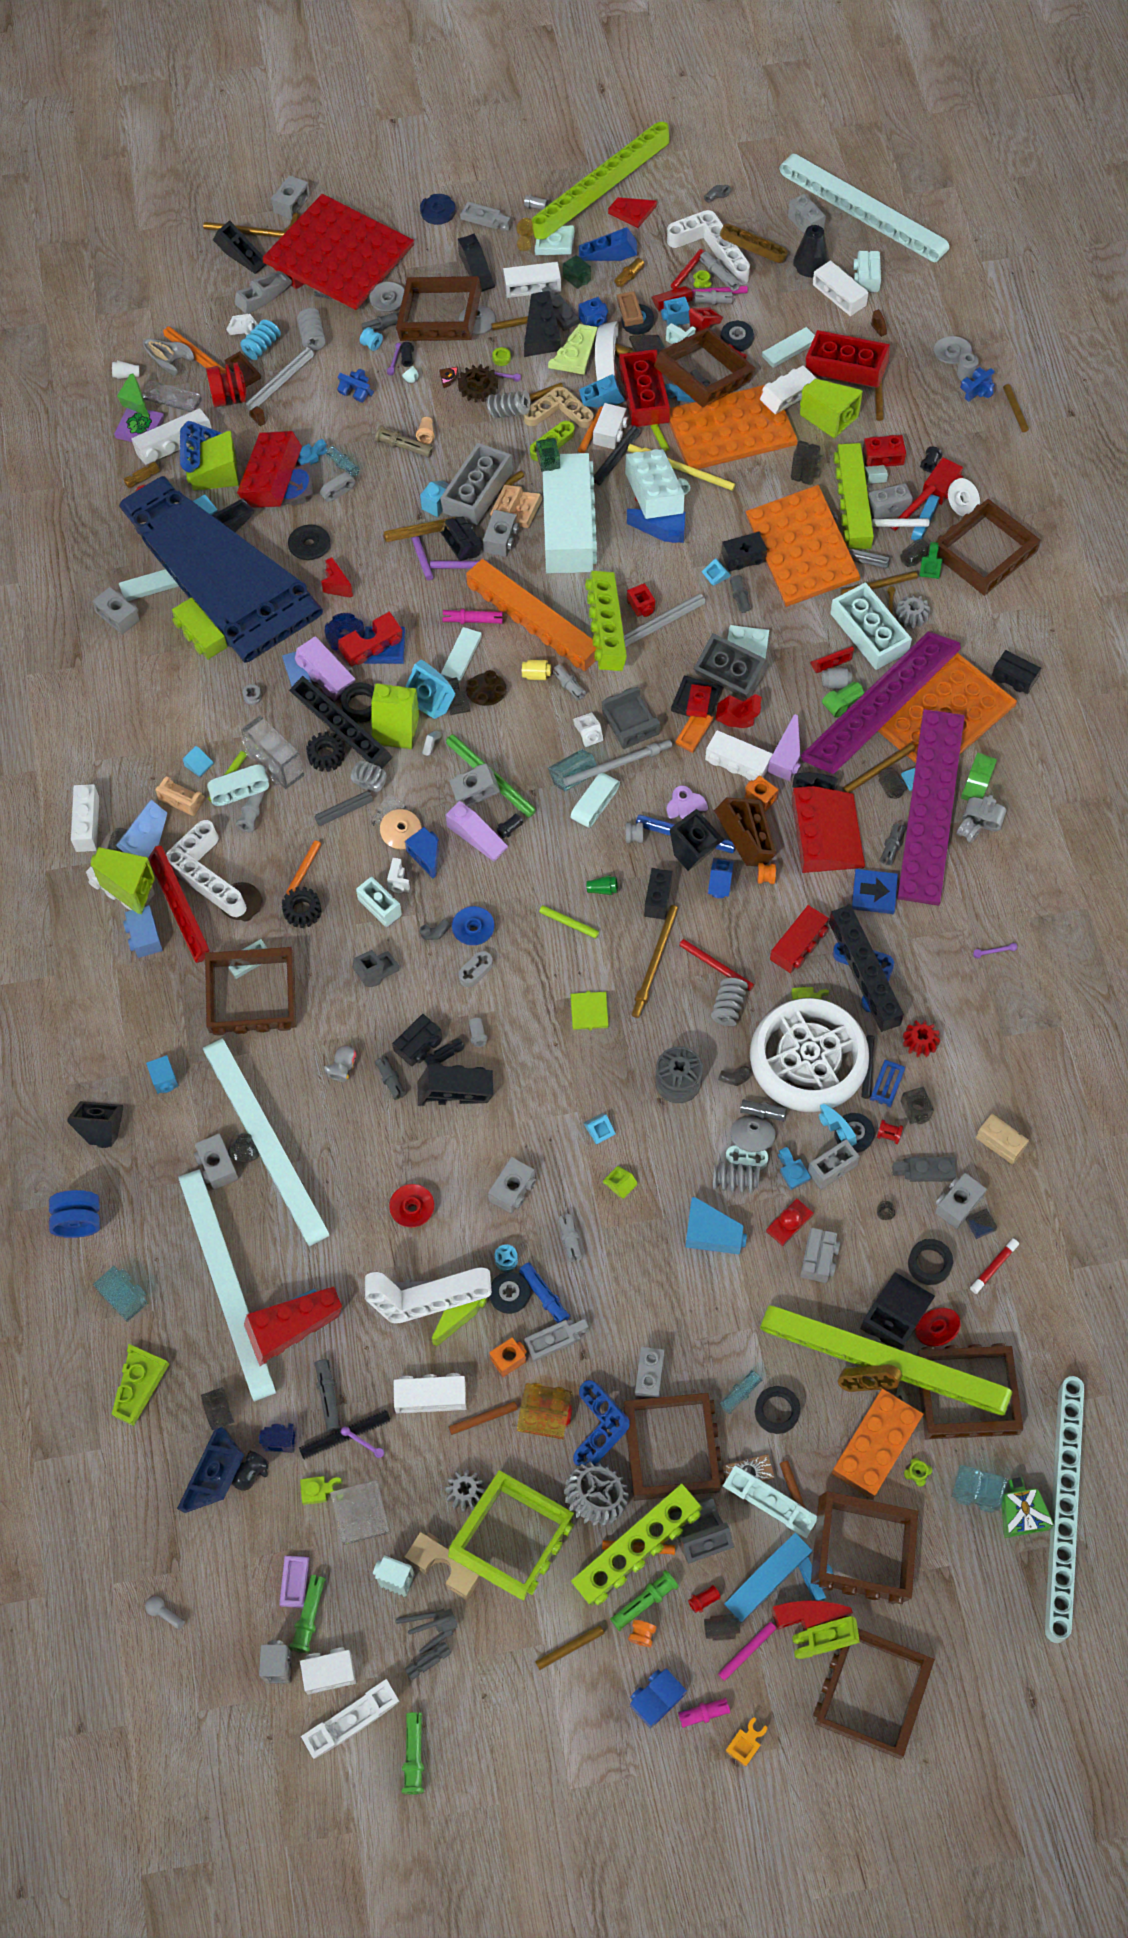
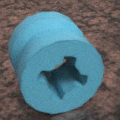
(371, 339)
(505, 1253)

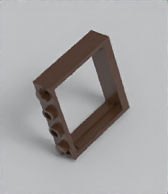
(439, 330)
(741, 369)
(988, 509)
(241, 958)
(972, 1429)
(711, 1430)
(873, 1509)
(829, 1686)

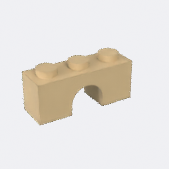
(428, 1552)

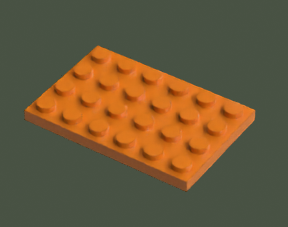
(729, 429)
(803, 545)
(956, 690)

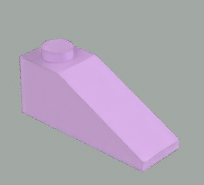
(786, 756)
(475, 831)

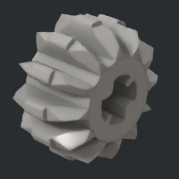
(912, 611)
(368, 776)
(474, 1491)

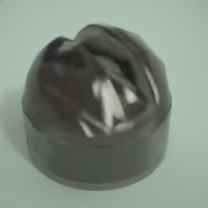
(886, 1215)

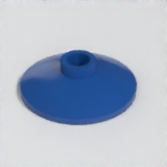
(469, 918)

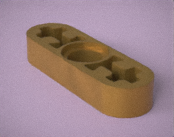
(884, 1375)

